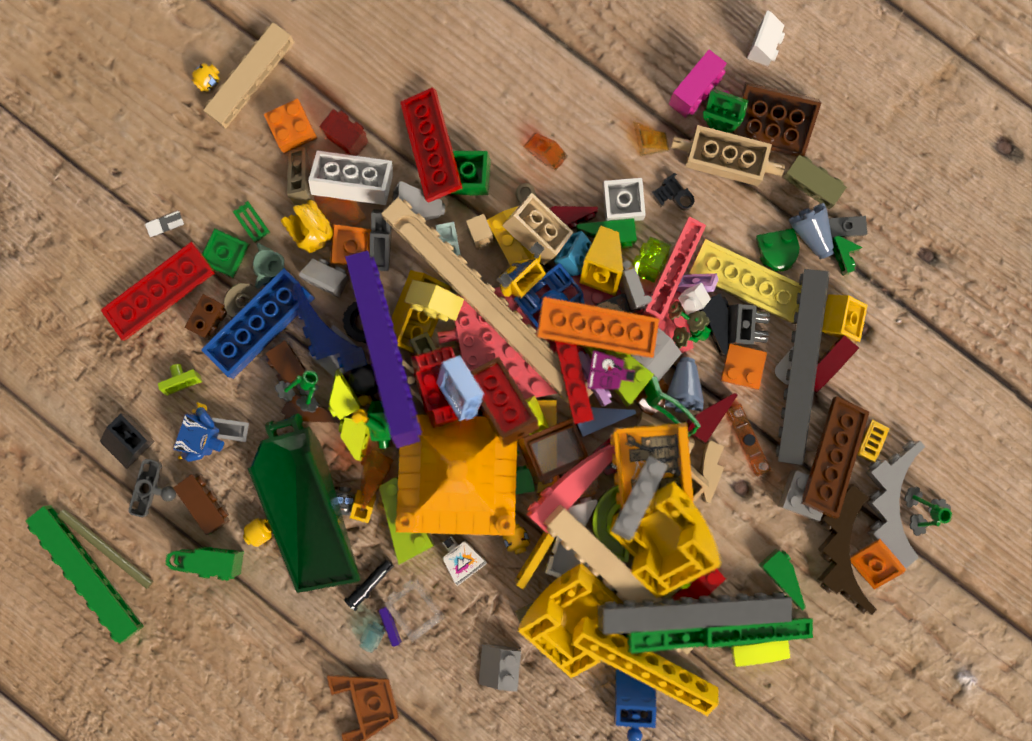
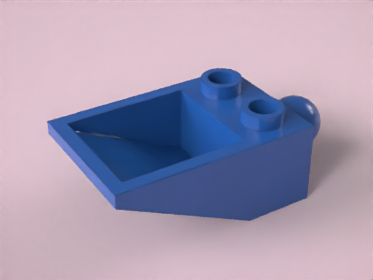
(634, 697)

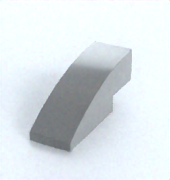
(231, 429)

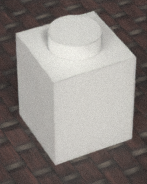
(694, 298)

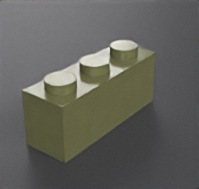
(815, 181)

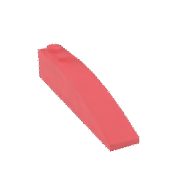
(674, 269)
(570, 486)

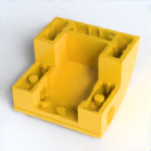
(670, 543)
(558, 610)

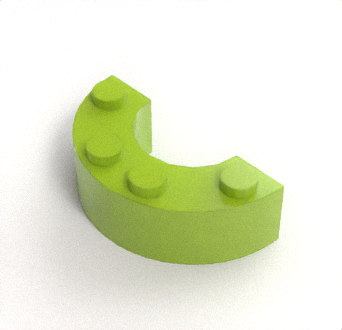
(602, 521)

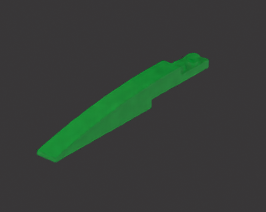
(720, 636)

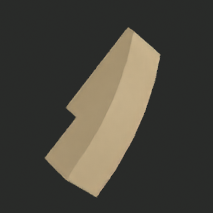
(710, 469)

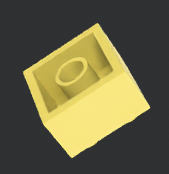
(433, 301)

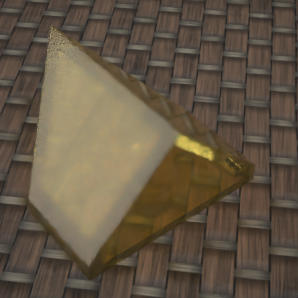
(650, 140)

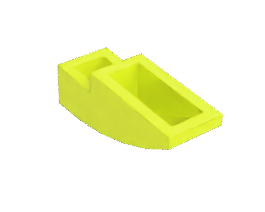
(759, 653)

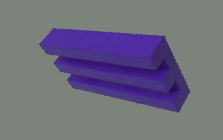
(390, 626)

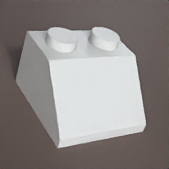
(766, 40)

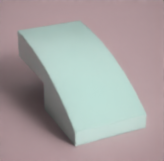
(448, 233)

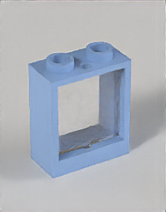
(459, 388)

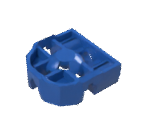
(558, 281)

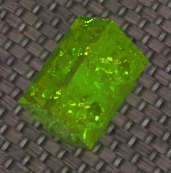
(651, 259)

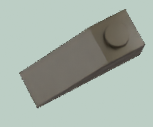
(298, 176)

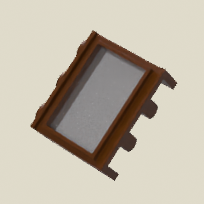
(553, 451)

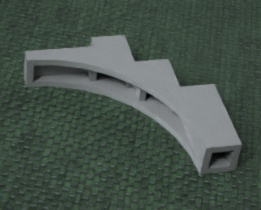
(886, 501)

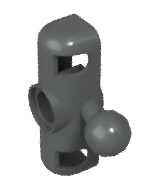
(145, 499)

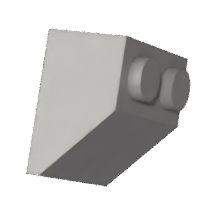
(325, 277)
(664, 355)
(500, 667)

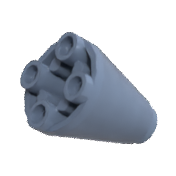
(814, 230)
(686, 386)

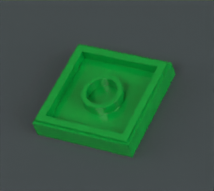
(225, 252)

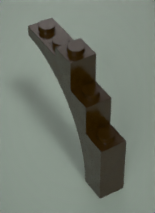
(836, 548)

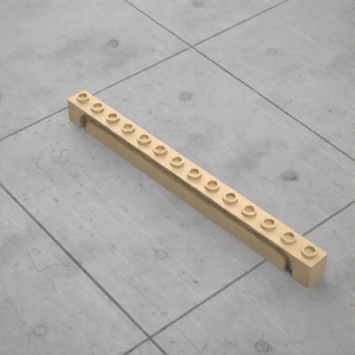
(476, 293)

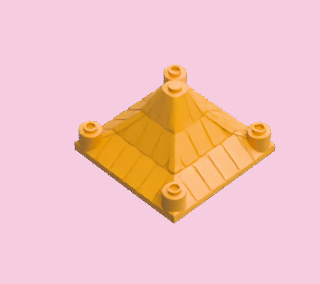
(457, 480)

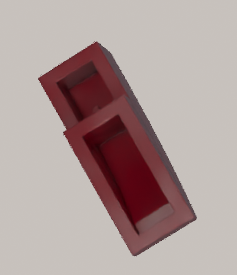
(833, 361)

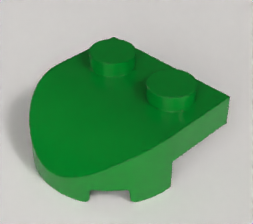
(724, 111)
(779, 249)

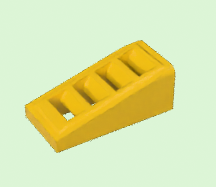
(872, 457)

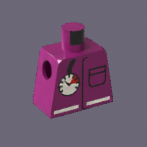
(608, 372)

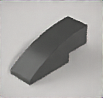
(380, 240)

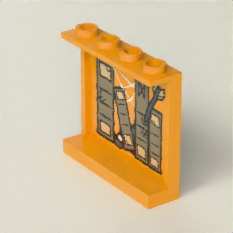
(662, 442)

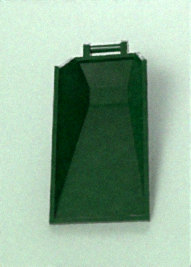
(303, 507)

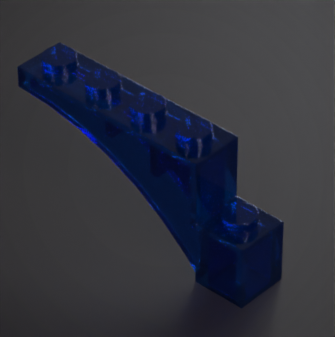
(323, 339)

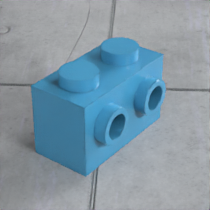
(574, 253)

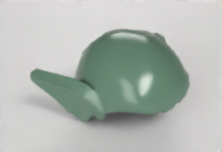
(266, 265)

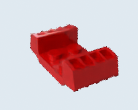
(426, 374)

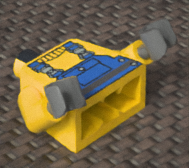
(522, 274)

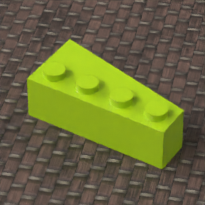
(628, 390)
(405, 544)

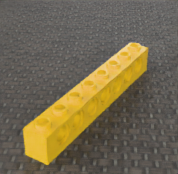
(646, 667)

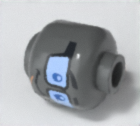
(345, 499)

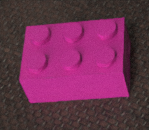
(698, 84)

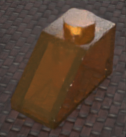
(546, 151)

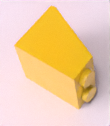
(603, 262)

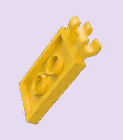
(533, 560)

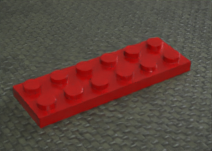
(431, 145)
(157, 291)

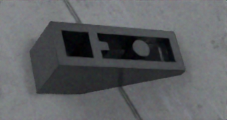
(717, 313)

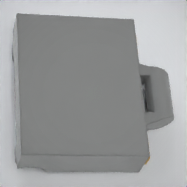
(632, 287)

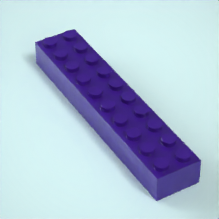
(384, 349)

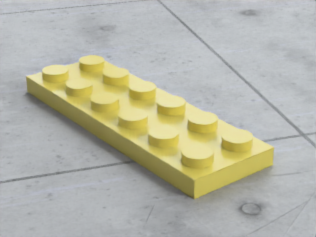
(749, 280)

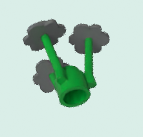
(306, 385)
(938, 511)

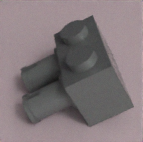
(742, 325)

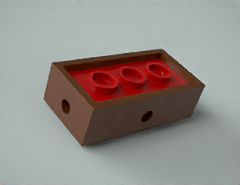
(504, 403)

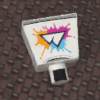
(462, 560)

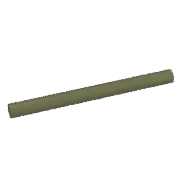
(105, 549)

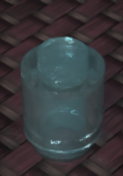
(371, 637)

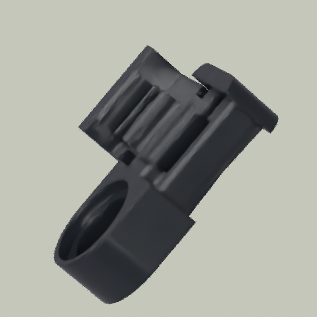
(672, 189)

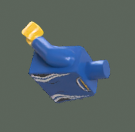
(197, 435)

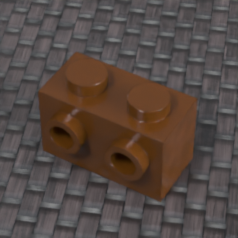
(206, 317)

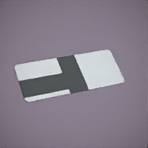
(164, 224)

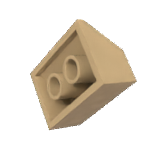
(536, 222)

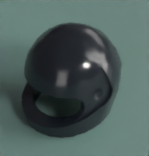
(362, 380)

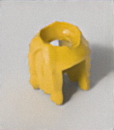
(308, 227)

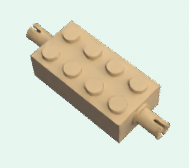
(728, 155)

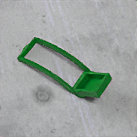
(655, 395)

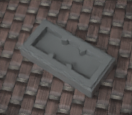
(848, 226)

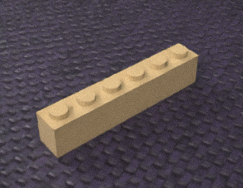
(248, 75)

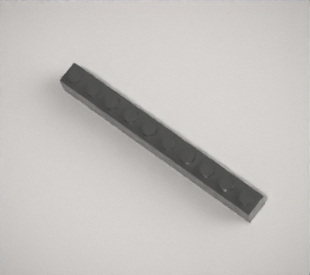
(803, 367)
(694, 613)

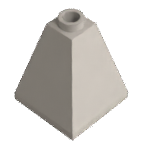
(416, 199)

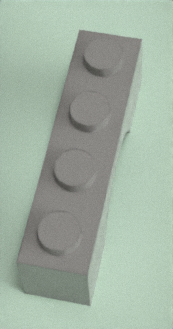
(639, 498)

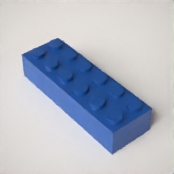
(255, 325)

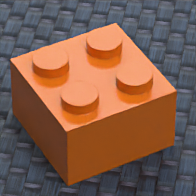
(290, 126)

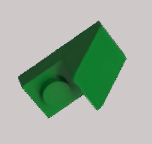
(842, 249)

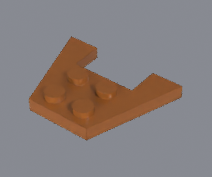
(372, 702)

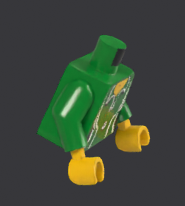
(374, 420)

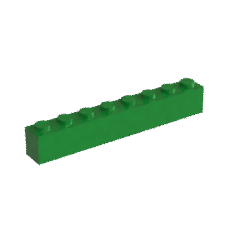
(84, 574)

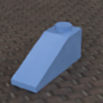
(602, 418)

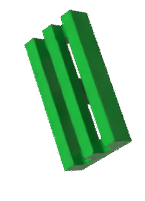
(242, 209)

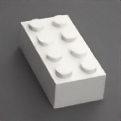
(351, 177)

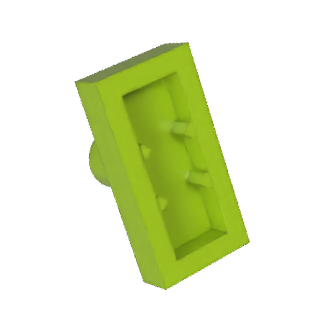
(179, 380)

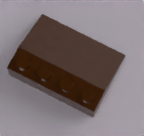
(778, 118)

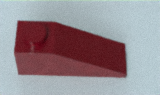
(710, 418)

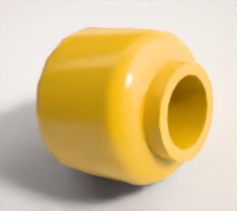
(257, 532)

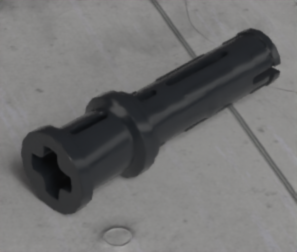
(363, 591)

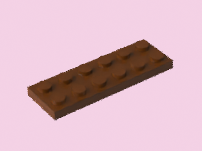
(835, 457)

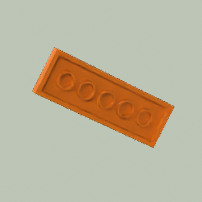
(597, 327)

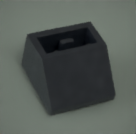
(125, 440)

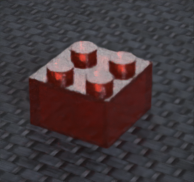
(344, 133)

